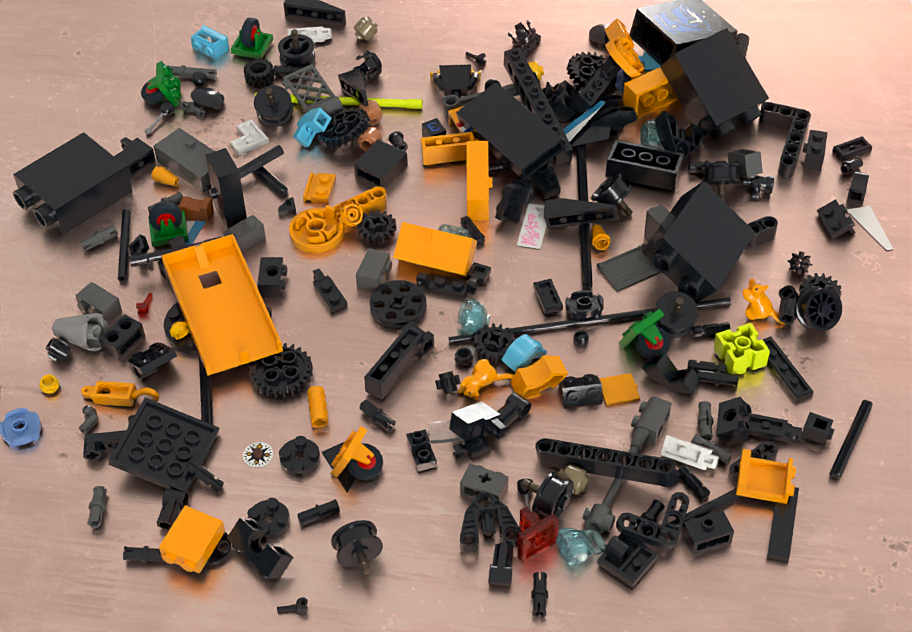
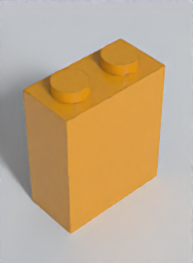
(191, 539)

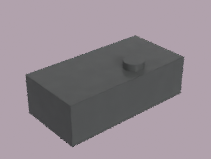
(184, 157)

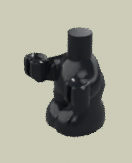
(759, 184)

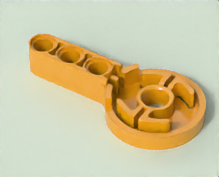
(622, 50)
(332, 226)

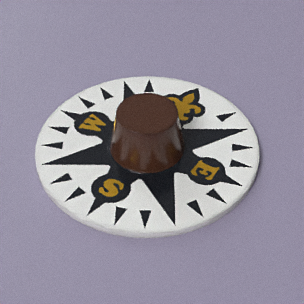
(258, 454)

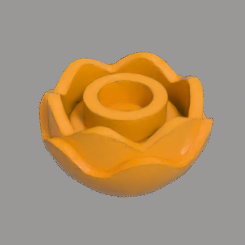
(355, 210)

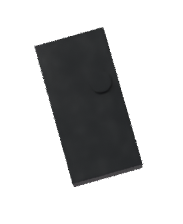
(645, 164)
(226, 187)

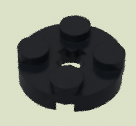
(584, 305)
(295, 447)
(274, 509)

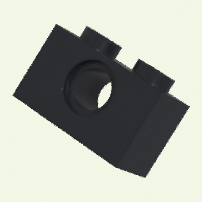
(271, 276)
(733, 421)

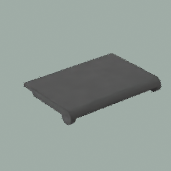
(627, 268)

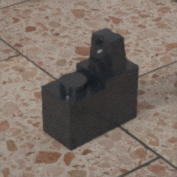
(135, 155)
(476, 421)

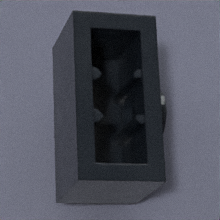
(815, 150)
(707, 532)

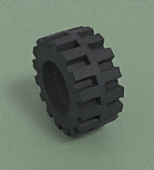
(259, 73)

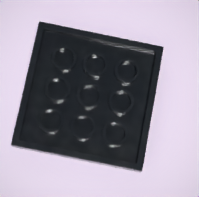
(162, 445)

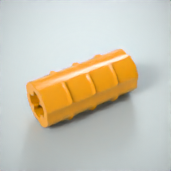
(317, 407)

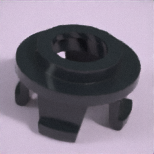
(522, 33)
(371, 63)

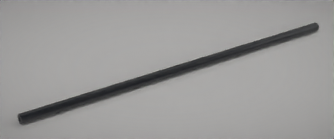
(589, 321)

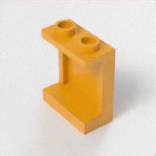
(765, 478)

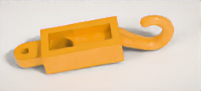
(120, 393)

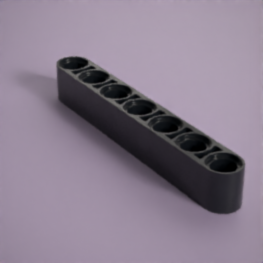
(607, 462)

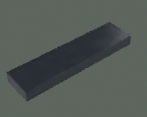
(786, 372)
(782, 528)

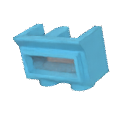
(210, 42)

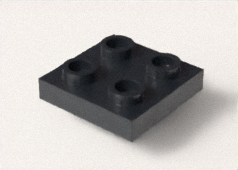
(146, 362)
(627, 558)

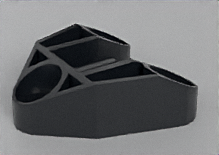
(612, 112)
(676, 139)
(486, 515)

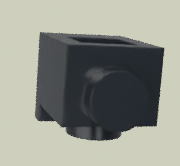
(818, 428)

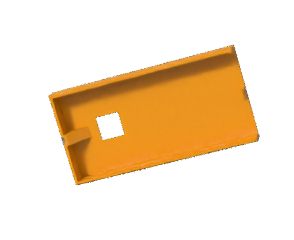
(225, 319)

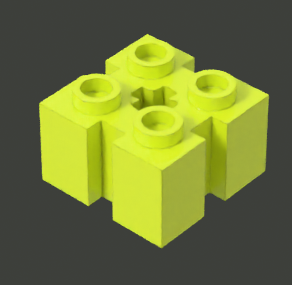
(741, 349)

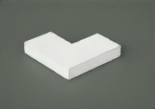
(251, 138)

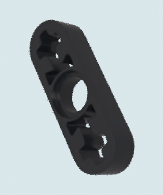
(757, 452)

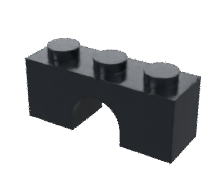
(247, 537)

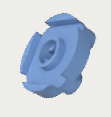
(21, 436)

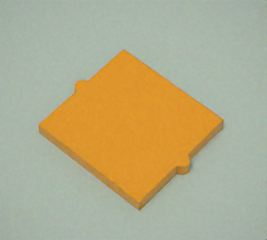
(619, 389)

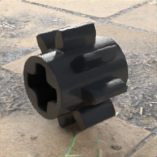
(804, 264)
(57, 348)
(448, 382)

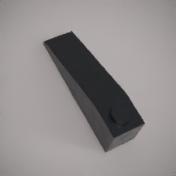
(314, 10)
(353, 85)
(572, 212)
(391, 364)

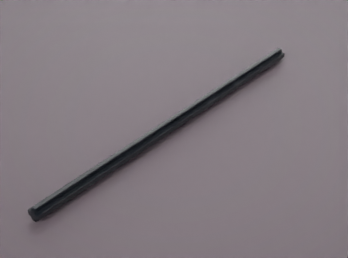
(584, 228)

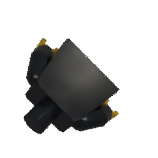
(455, 79)

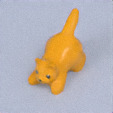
(760, 305)
(482, 376)

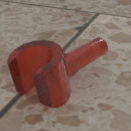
(143, 307)

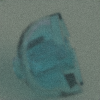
(472, 317)

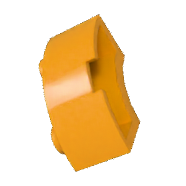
(537, 377)

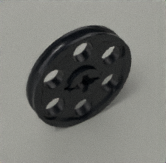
(398, 297)

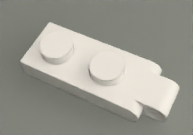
(317, 34)
(689, 453)

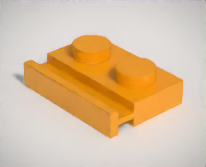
(319, 187)

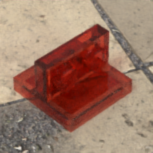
(535, 534)

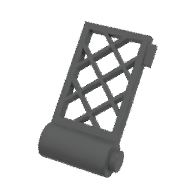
(330, 105)

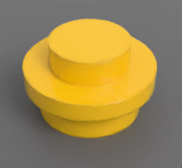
(179, 330)
(49, 383)

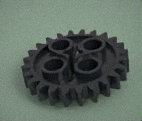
(582, 66)
(344, 128)
(282, 372)

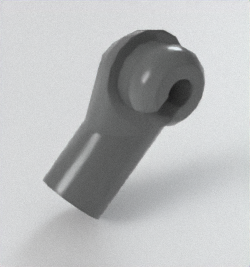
(188, 107)
(91, 419)

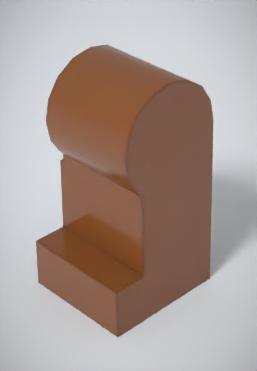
(196, 208)

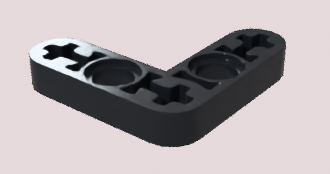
(665, 528)

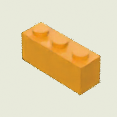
(445, 148)

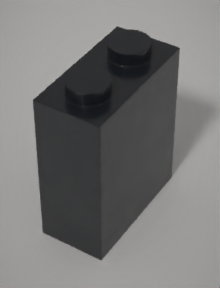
(380, 164)

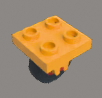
(360, 458)

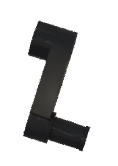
(101, 442)

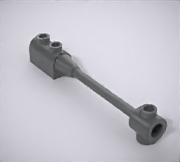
(646, 428)

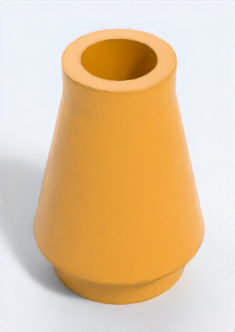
(163, 176)
(600, 239)

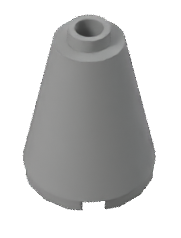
(81, 330)

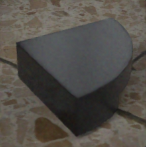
(287, 207)

